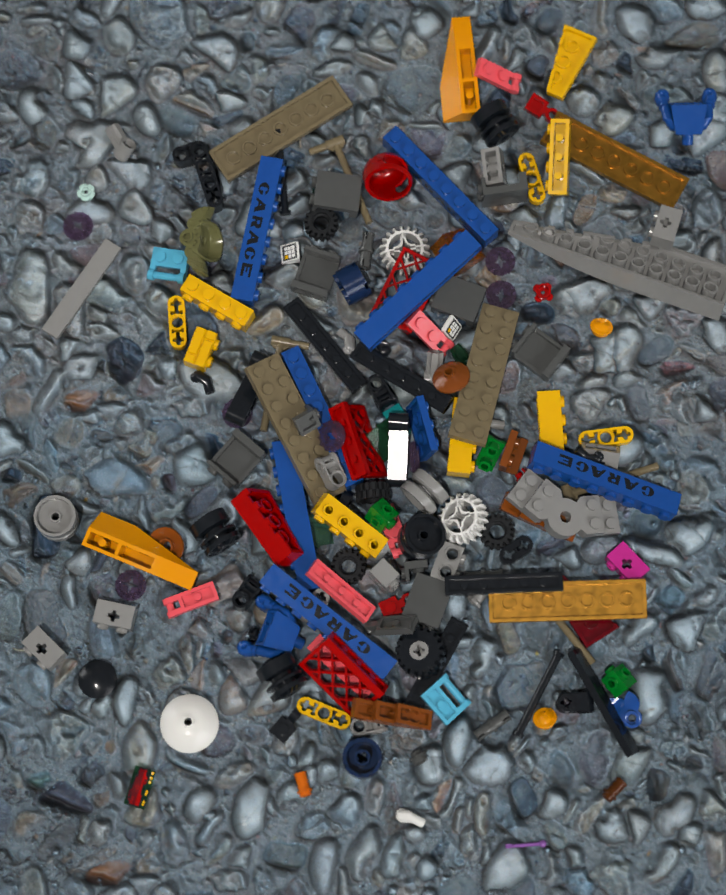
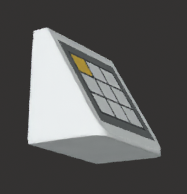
(290, 253)
(451, 328)

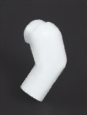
(407, 816)

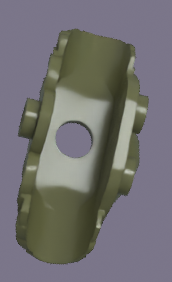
(202, 240)

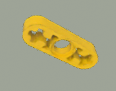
(540, 188)
(171, 310)
(620, 440)
(339, 714)

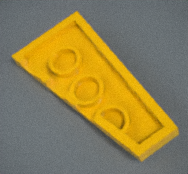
(571, 55)

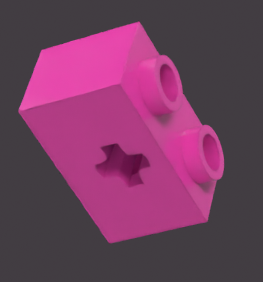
(624, 554)

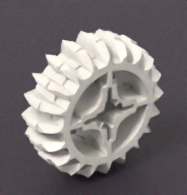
(387, 253)
(472, 522)

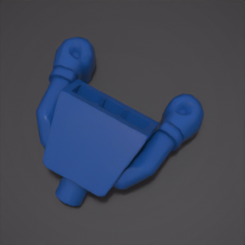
(687, 117)
(277, 633)

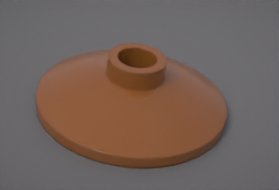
(451, 377)
(167, 534)

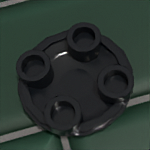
(97, 679)

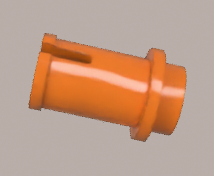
(303, 785)

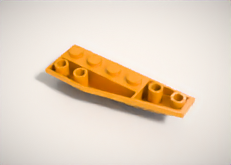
(458, 84)
(138, 549)

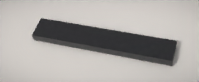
(325, 345)
(401, 377)
(504, 583)
(451, 637)
(603, 702)

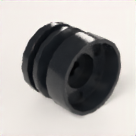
(495, 123)
(216, 535)
(281, 676)

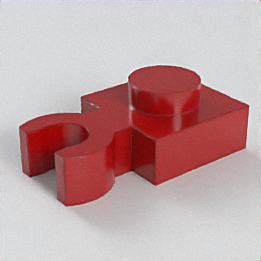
(538, 106)
(392, 606)

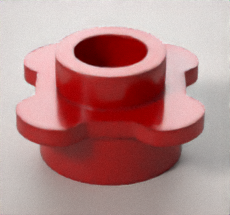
(542, 287)

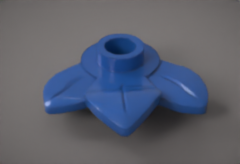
(626, 707)

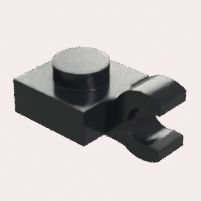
(284, 728)

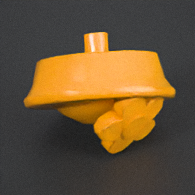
(601, 327)
(545, 718)

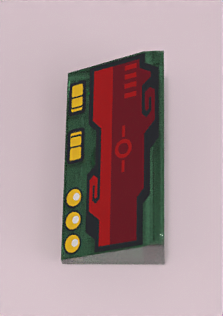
(139, 787)

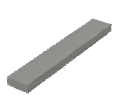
(81, 289)

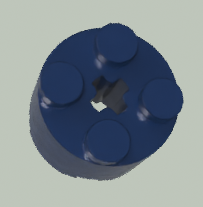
(353, 283)
(373, 756)

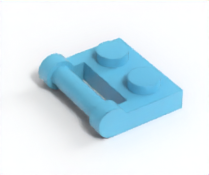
(168, 259)
(440, 703)

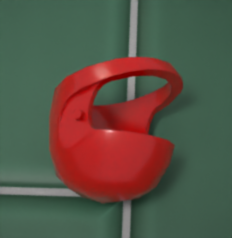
(384, 174)

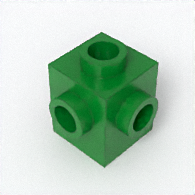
(382, 515)
(618, 680)

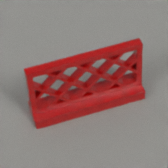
(403, 327)
(353, 448)
(352, 662)

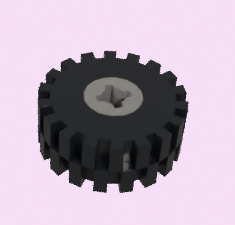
(429, 657)

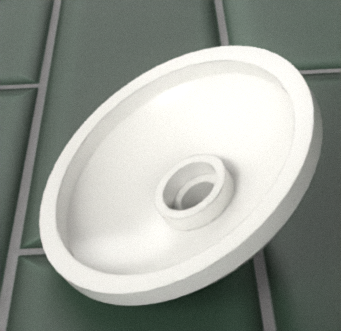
(194, 736)

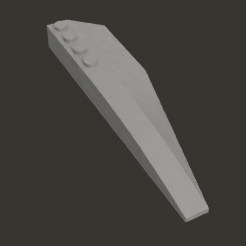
(648, 270)

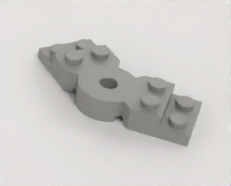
(544, 502)

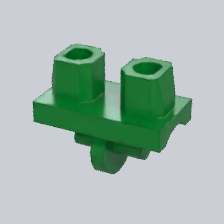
(489, 455)

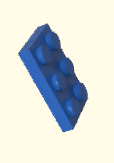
(422, 427)

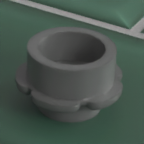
(418, 757)

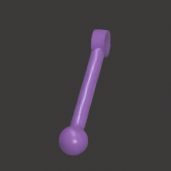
(542, 843)

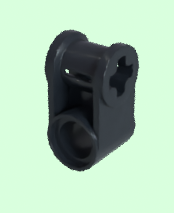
(381, 396)
(249, 590)
(579, 703)

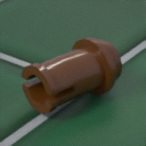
(614, 789)

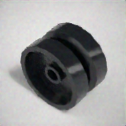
(421, 537)

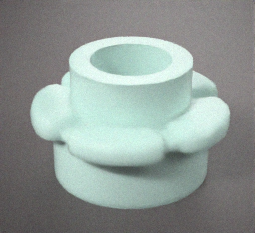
(86, 197)

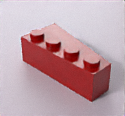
(268, 525)

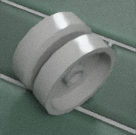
(424, 492)
(58, 529)

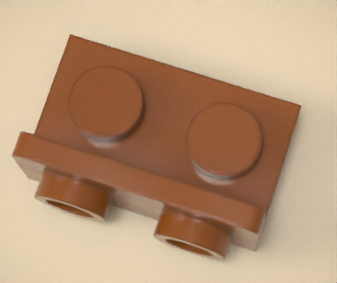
(513, 453)

